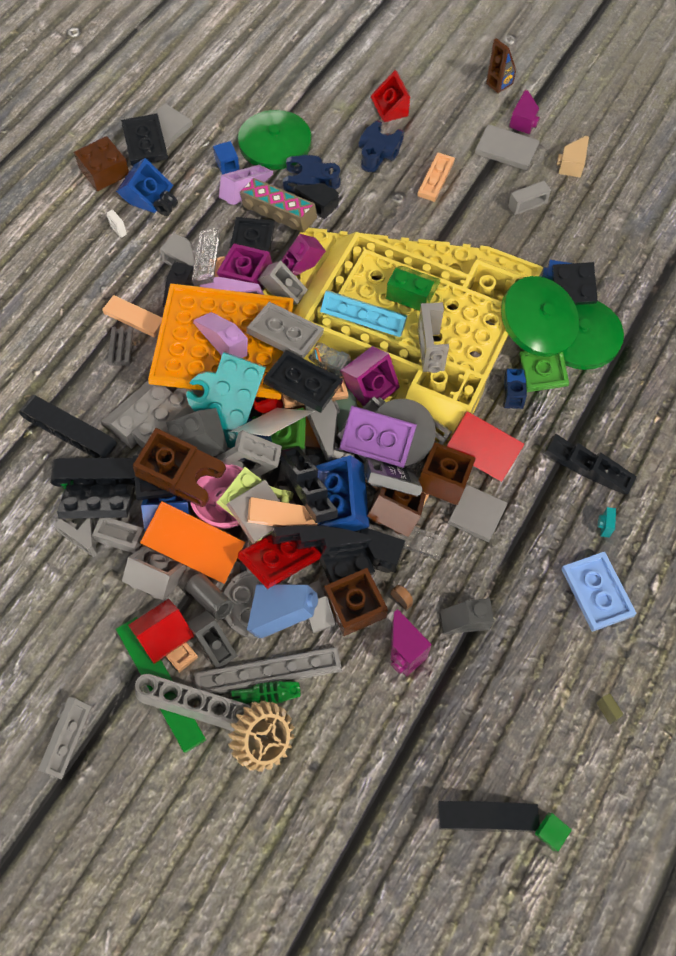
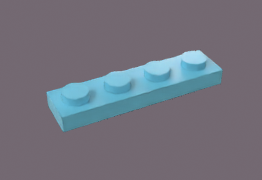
(363, 313)

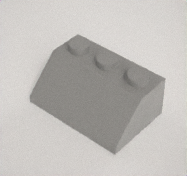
(135, 411)

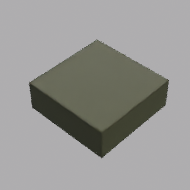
(610, 708)

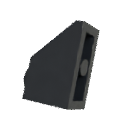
(324, 197)
(178, 274)
(384, 550)

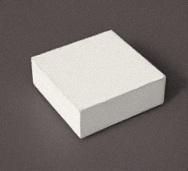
(116, 223)

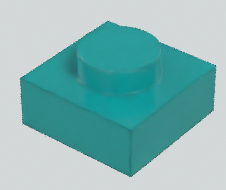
(607, 522)

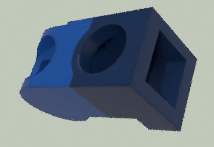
(515, 388)

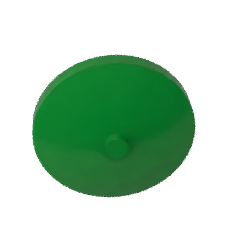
(273, 137)
(540, 316)
(598, 338)

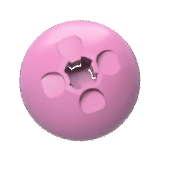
(213, 513)

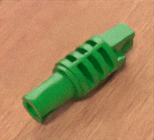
(269, 691)

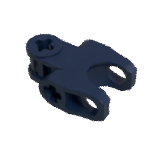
(378, 146)
(310, 171)

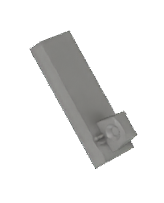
(64, 738)

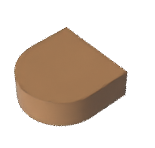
(402, 596)

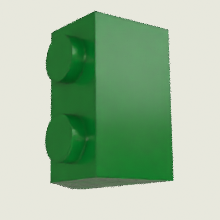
(411, 287)

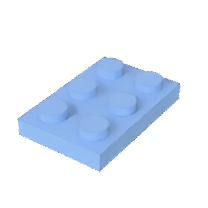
(598, 591)

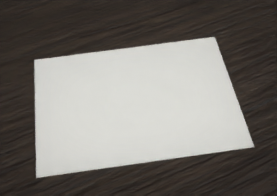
(273, 421)

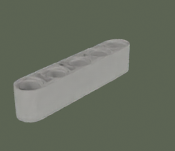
(184, 695)

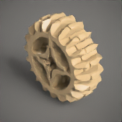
(266, 720)

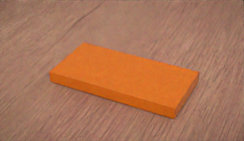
(192, 542)

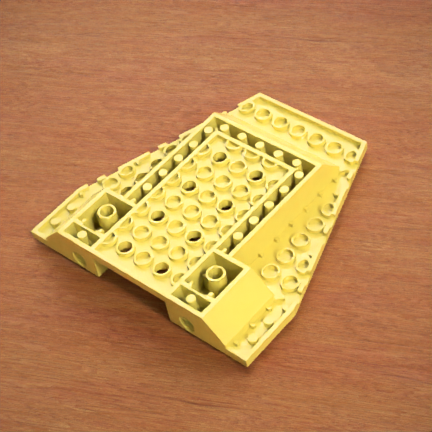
(469, 281)

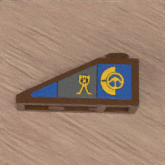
(501, 67)

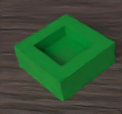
(553, 832)

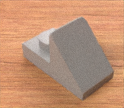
(79, 536)
(323, 615)

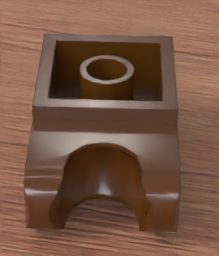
(182, 471)

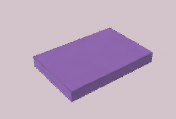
(377, 436)

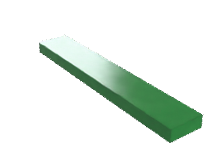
(184, 728)

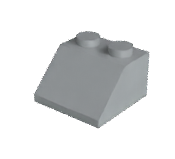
(153, 572)

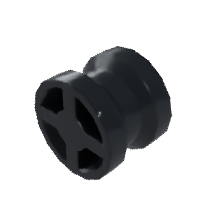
(165, 203)

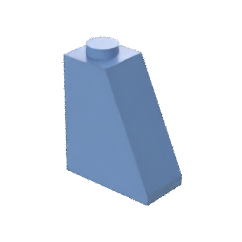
(280, 608)

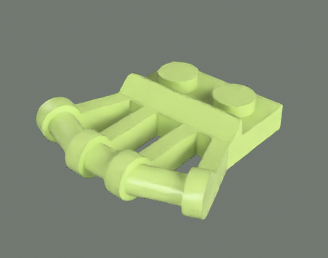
(244, 482)

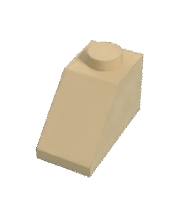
(573, 158)

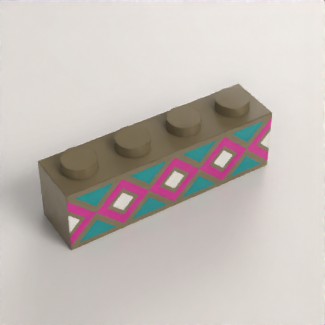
(278, 205)

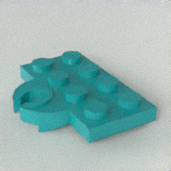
(230, 391)

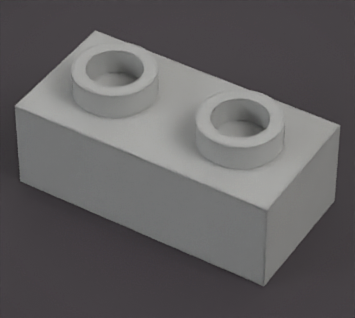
(529, 197)
(118, 534)

